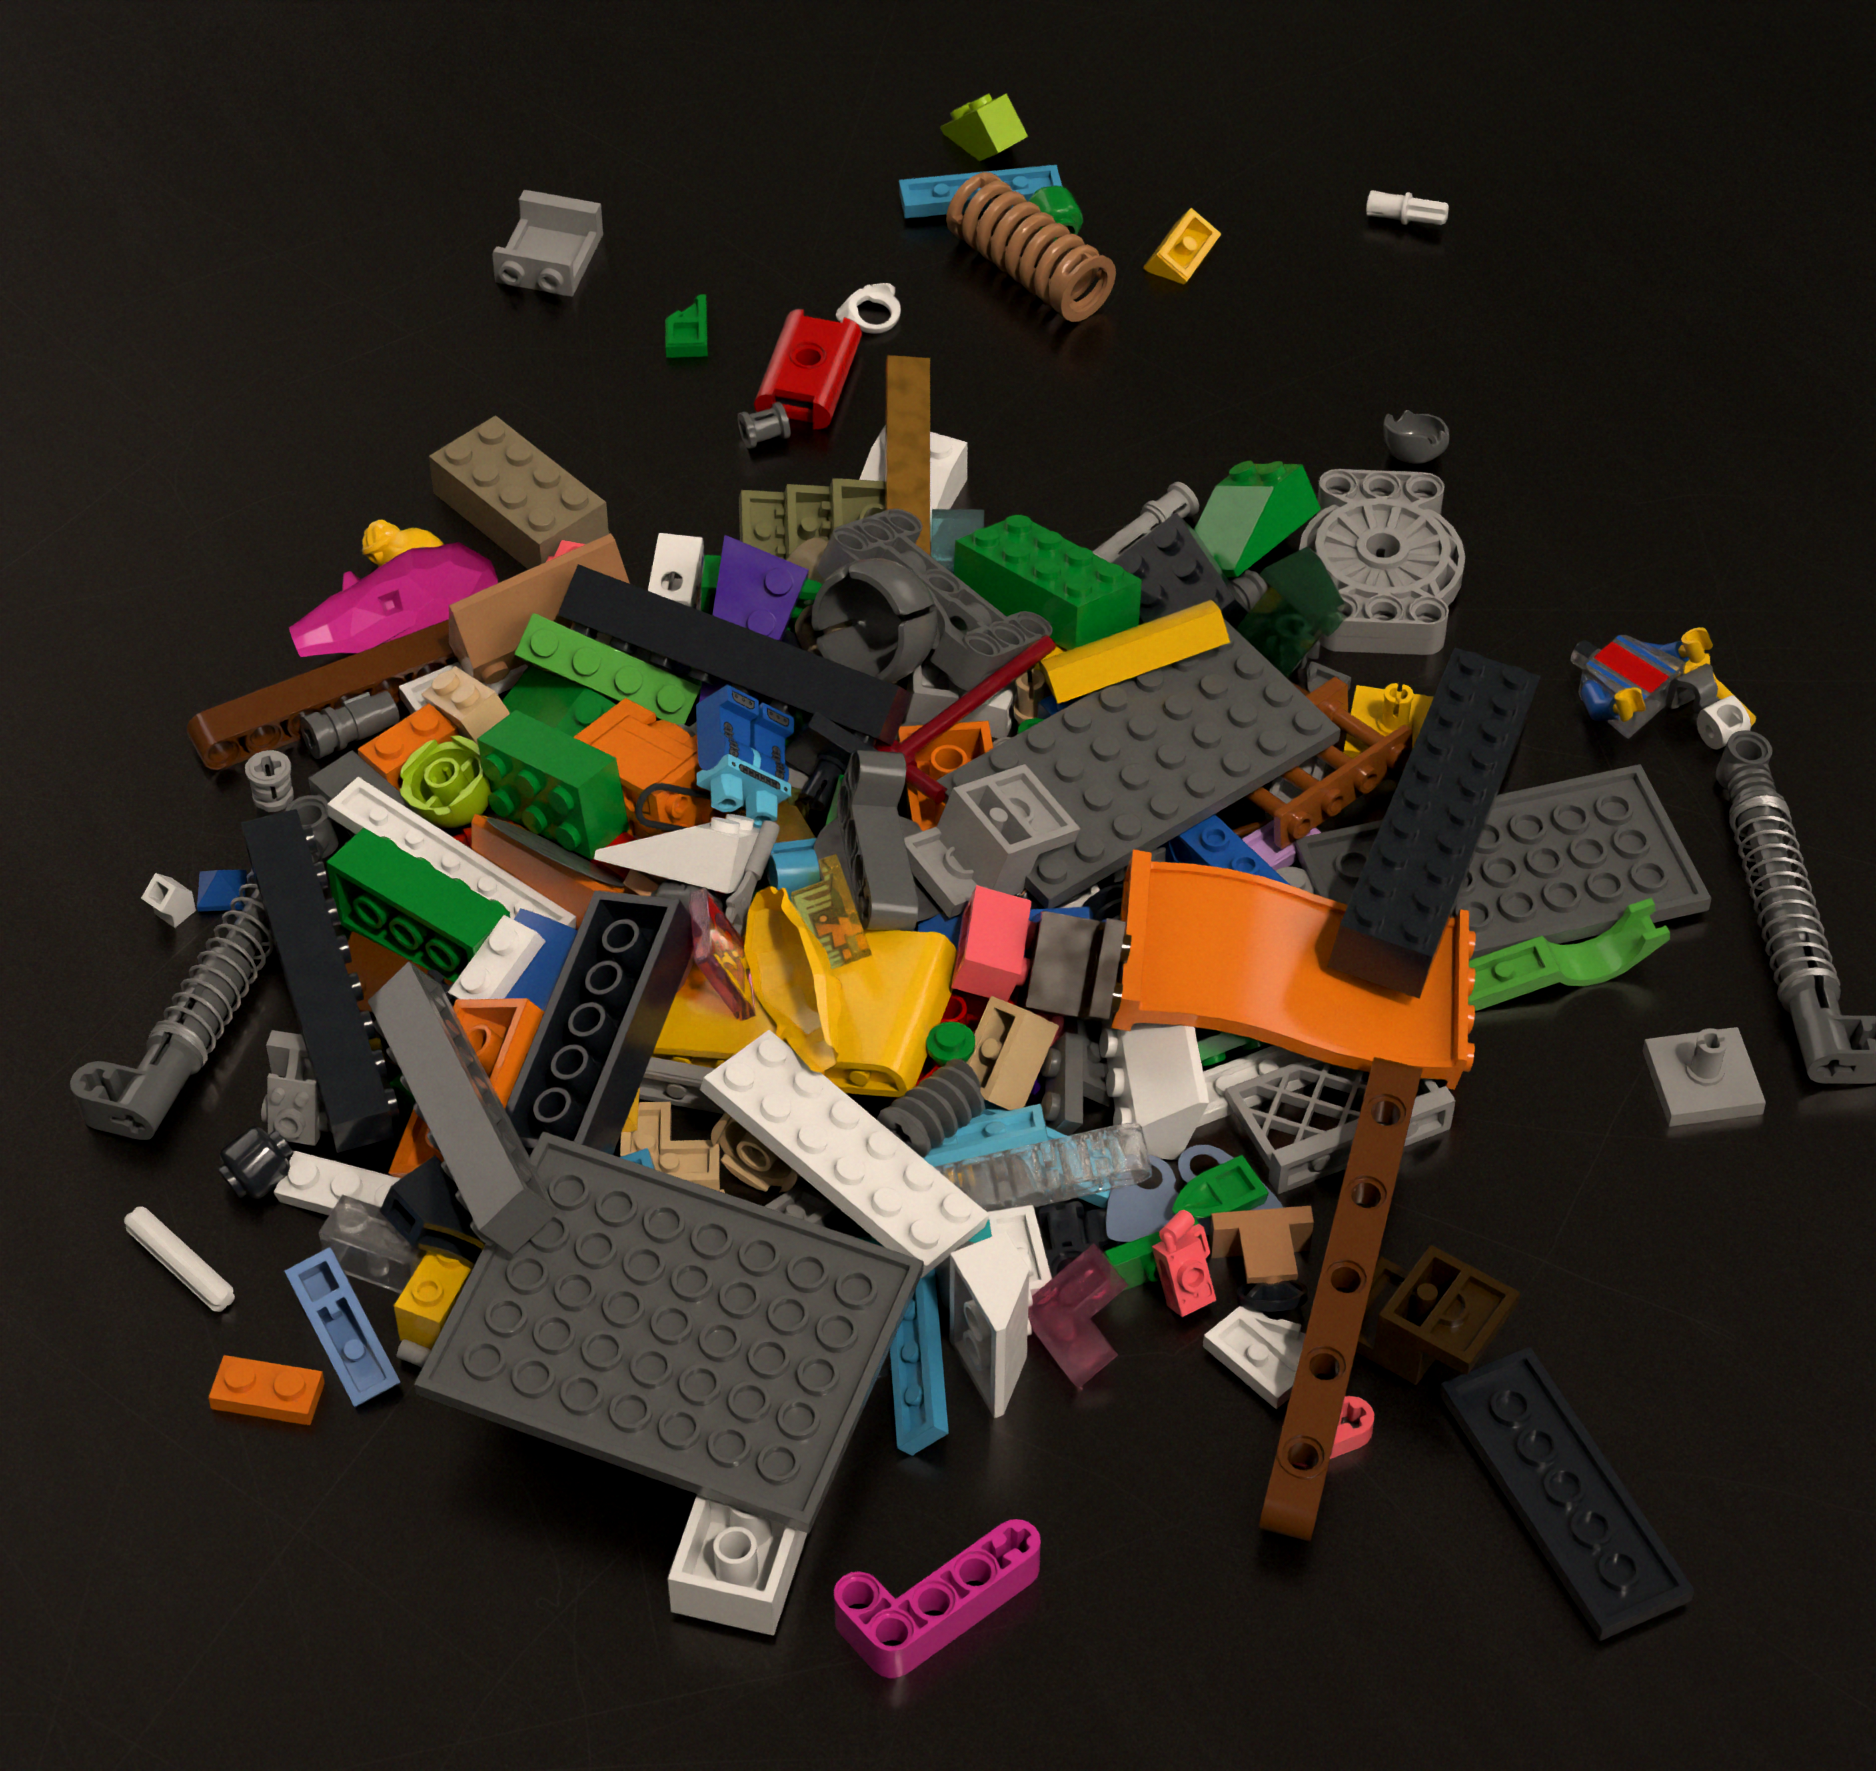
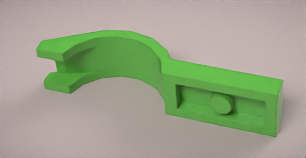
(1543, 963)

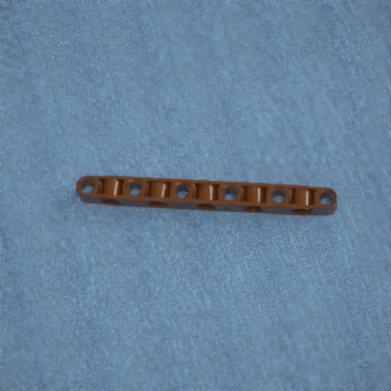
(1338, 1316)

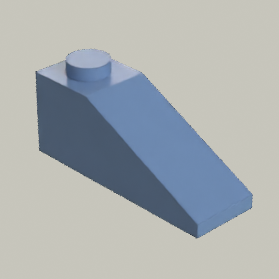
(342, 1326)

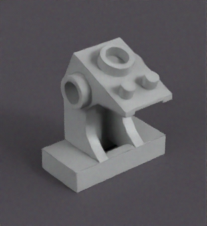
(293, 1101)

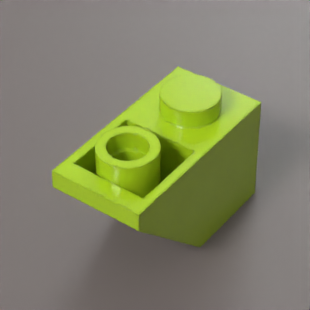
(985, 126)

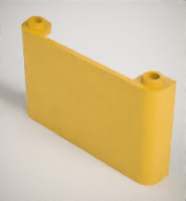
(882, 1025)

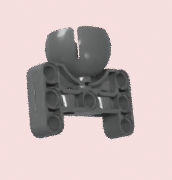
(908, 607)

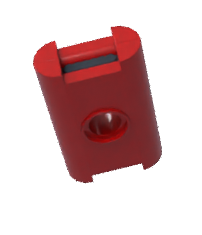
(809, 367)

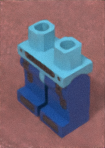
(743, 754)

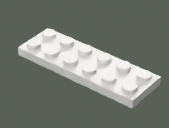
(844, 1152)

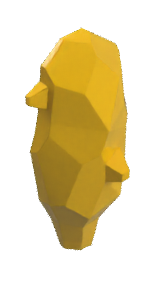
(785, 950)

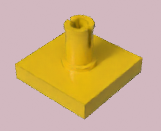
(1387, 711)

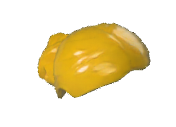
(385, 541)

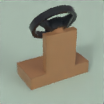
(1267, 1246)

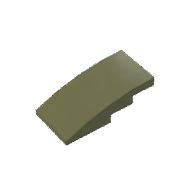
(802, 512)

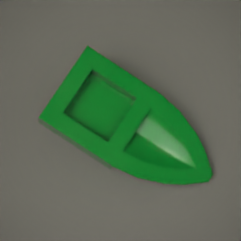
(1222, 1189)

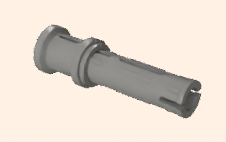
(1153, 513)

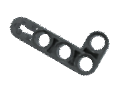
(875, 840)

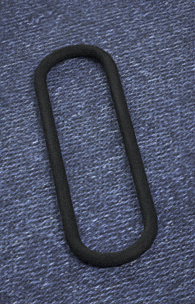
(666, 787)

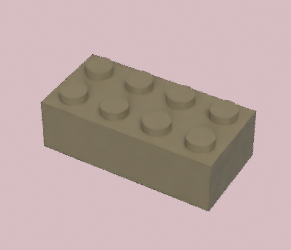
(516, 493)

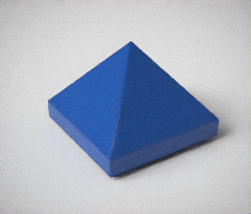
(219, 888)

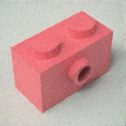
(993, 944)

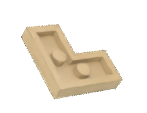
(687, 1159)

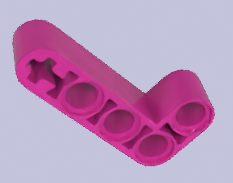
(1002, 1559)

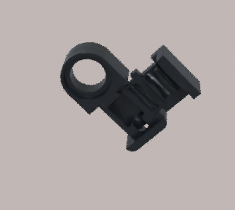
(1073, 1229)

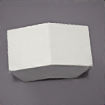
(169, 899)

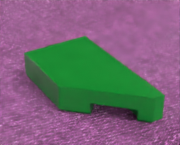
(688, 331)

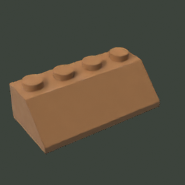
(492, 622)

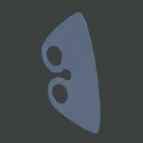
(1141, 1211)

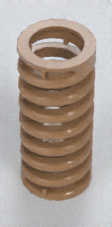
(1071, 271)

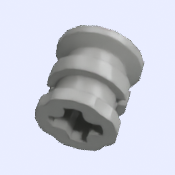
(280, 779)

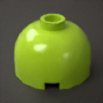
(446, 782)

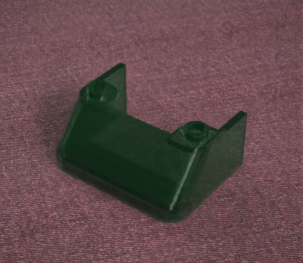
(1293, 610)

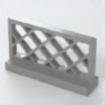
(1321, 1150)

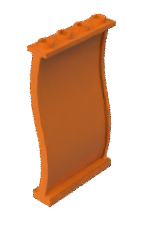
(1254, 963)

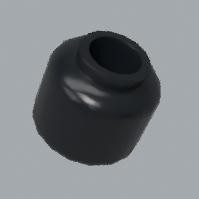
(255, 1162)

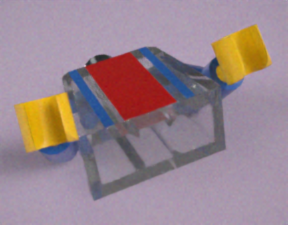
(1632, 678)

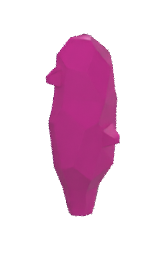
(397, 596)

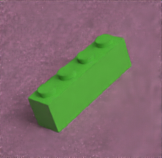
(605, 669)

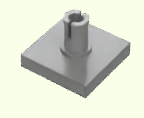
(1703, 1076)

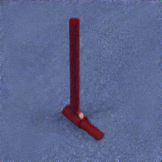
(959, 710)

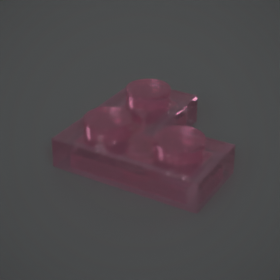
(1064, 1313)

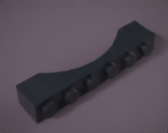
(430, 1216)

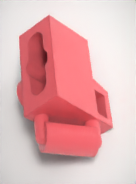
(1183, 1264)

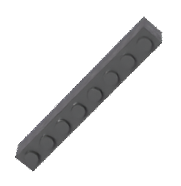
(461, 1110)

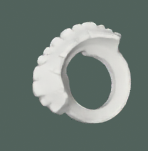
(877, 293)

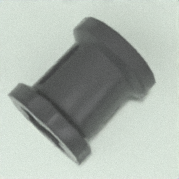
(764, 425)

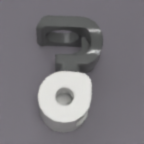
(1717, 716)

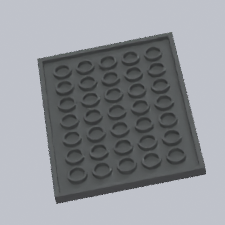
(676, 1334)

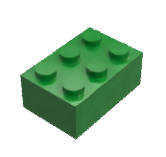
(553, 784)

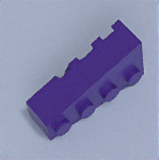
(755, 593)

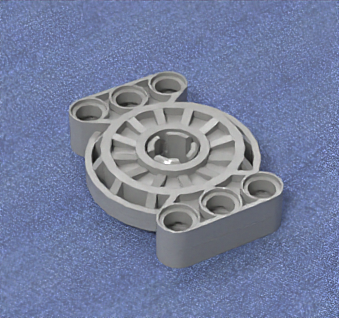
(1387, 558)

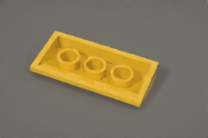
(1134, 651)

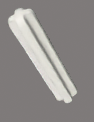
(179, 1259)

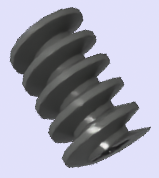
(935, 1107)

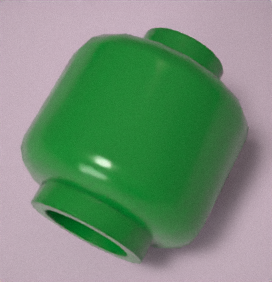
(1060, 205)

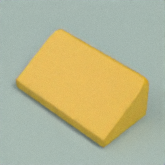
(1183, 248)

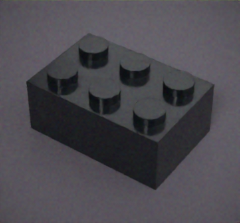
(1179, 573)

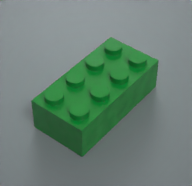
(1040, 572)
(409, 904)

